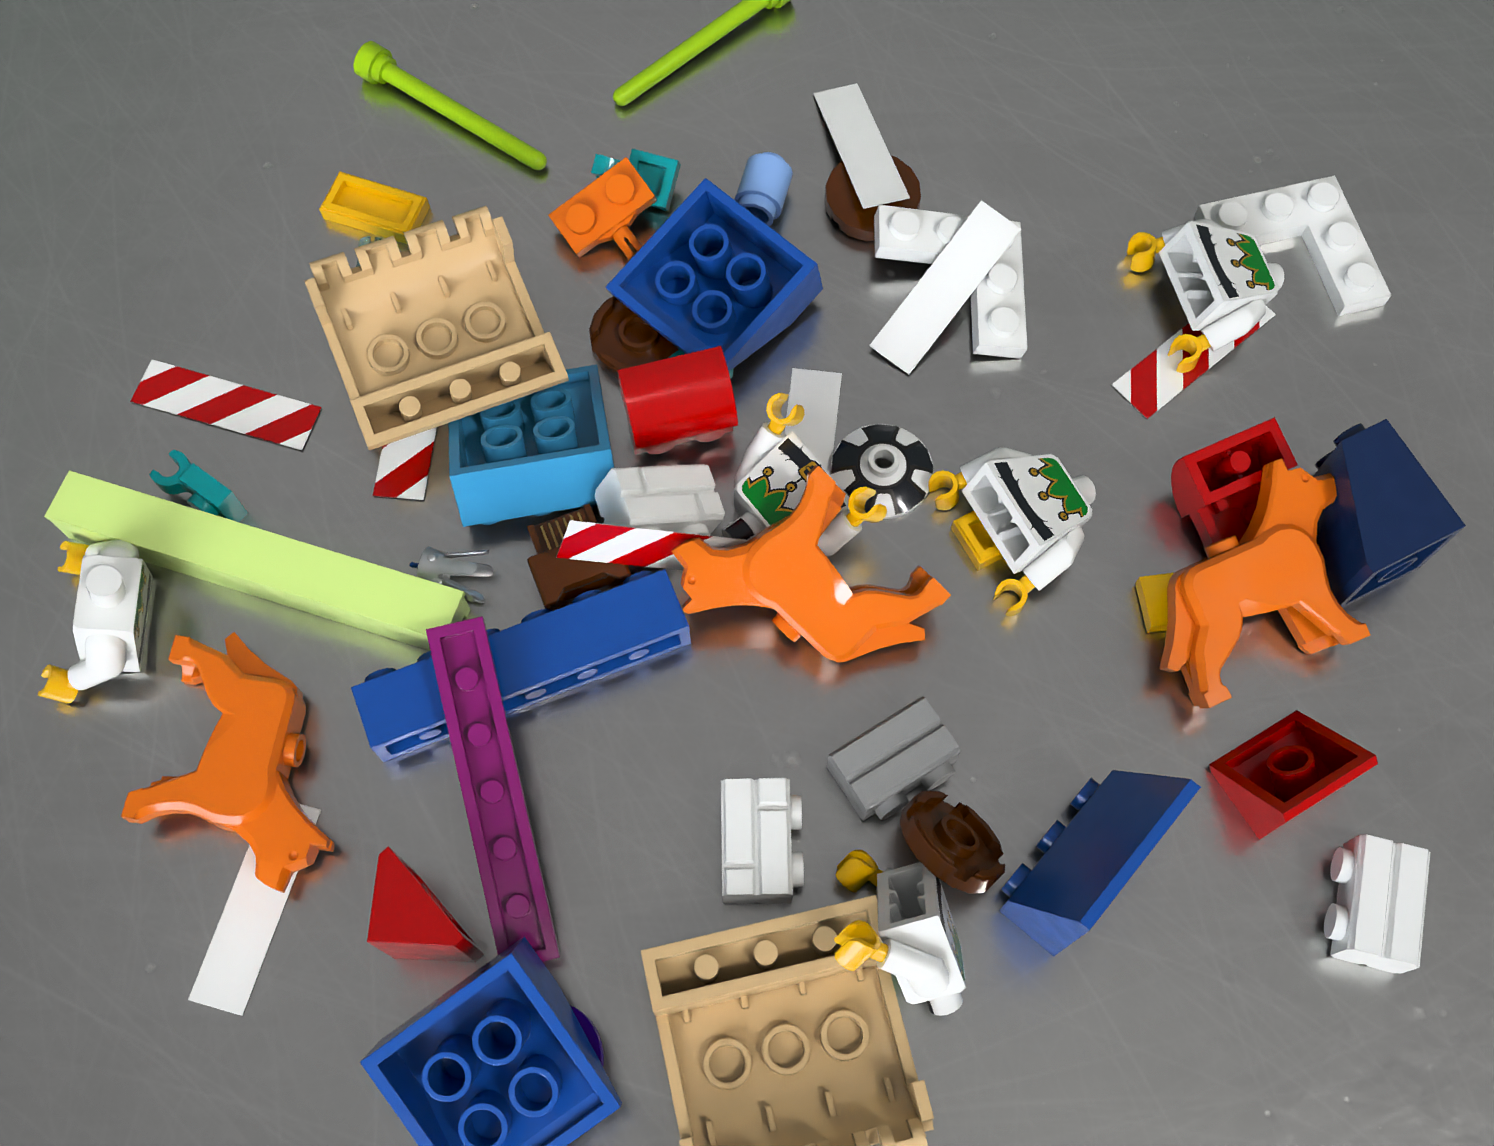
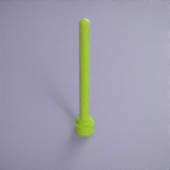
(690, 48)
(377, 66)

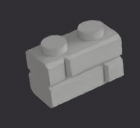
(894, 759)

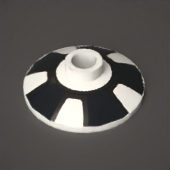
(897, 487)

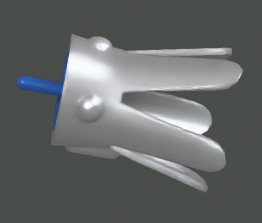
(440, 565)

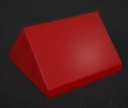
(1288, 770)
(411, 920)

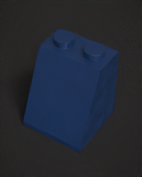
(1384, 512)

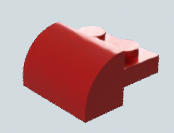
(678, 400)
(1224, 480)

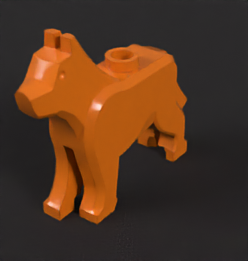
(1267, 571)
(793, 576)
(245, 763)

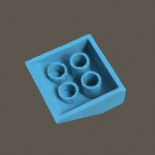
(532, 452)

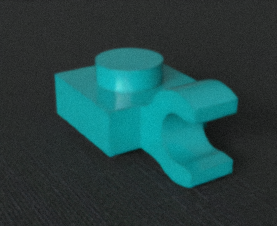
(657, 172)
(206, 491)

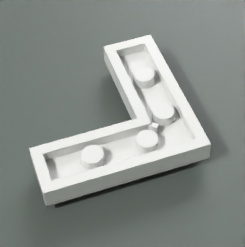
(1328, 228)
(996, 302)

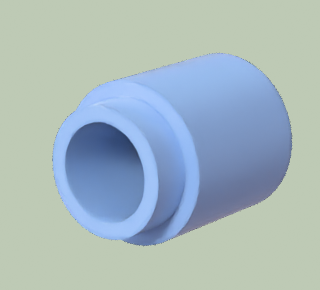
(764, 186)

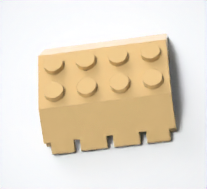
(432, 327)
(783, 1040)

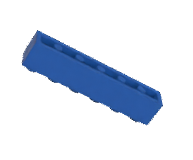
(532, 660)

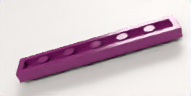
(492, 787)

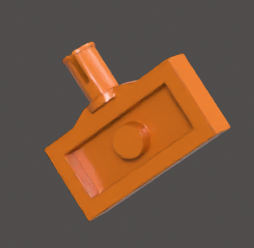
(605, 210)

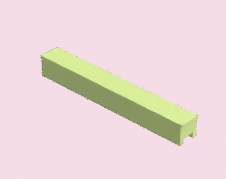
(256, 561)

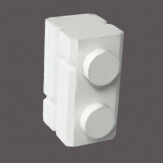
(661, 498)
(757, 841)
(1378, 903)

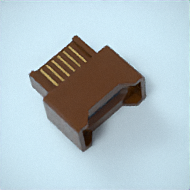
(564, 579)

